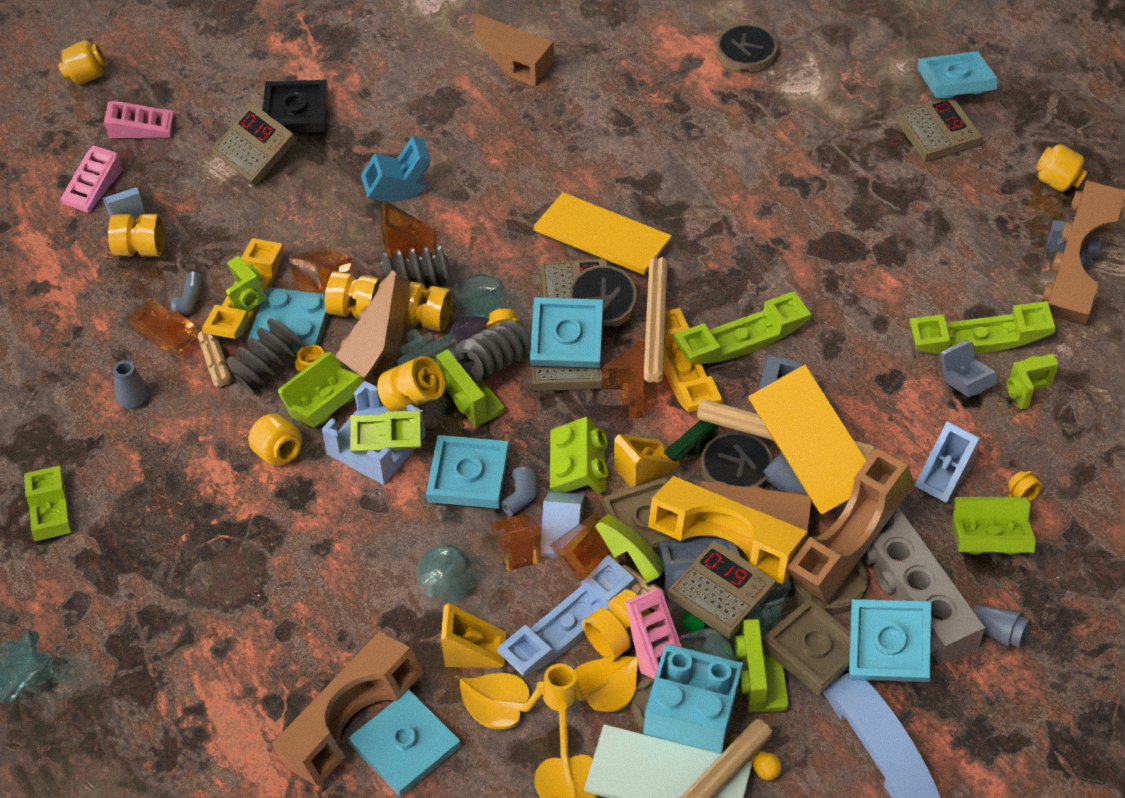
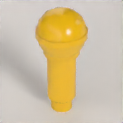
(765, 764)

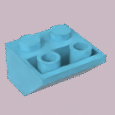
(692, 698)

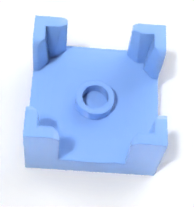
(376, 465)

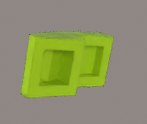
(391, 430)
(47, 503)
(622, 538)

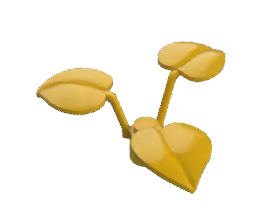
(499, 697)

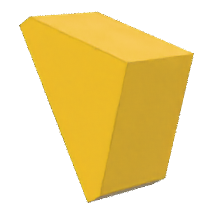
(641, 459)
(470, 640)

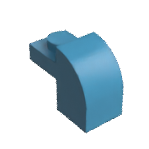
(400, 177)

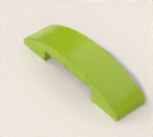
(987, 334)
(745, 335)

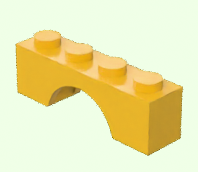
(691, 511)

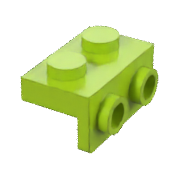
(319, 390)
(471, 398)
(578, 456)
(992, 525)
(762, 675)

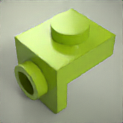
(248, 290)
(1029, 375)

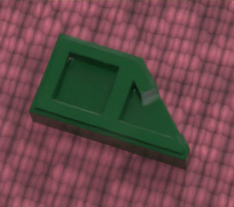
(692, 442)

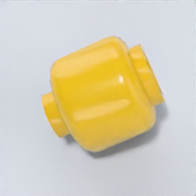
(82, 62)
(1061, 168)
(275, 439)

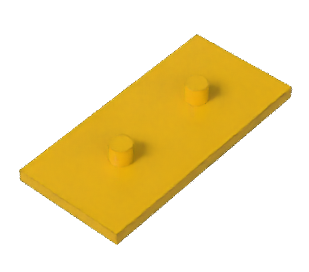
(602, 233)
(810, 437)

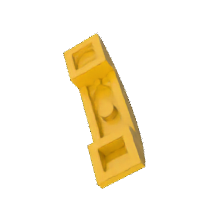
(233, 322)
(685, 378)

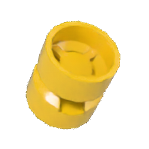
(138, 235)
(349, 295)
(429, 307)
(411, 383)
(610, 628)

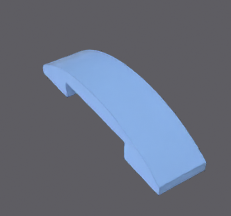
(562, 627)
(882, 737)

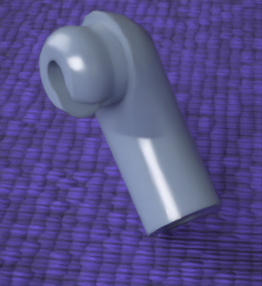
(191, 292)
(524, 492)

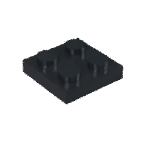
(297, 104)

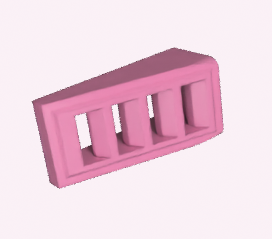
(127, 120)
(97, 161)
(648, 655)

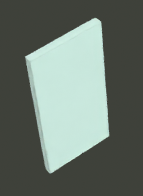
(651, 767)

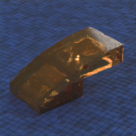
(162, 328)

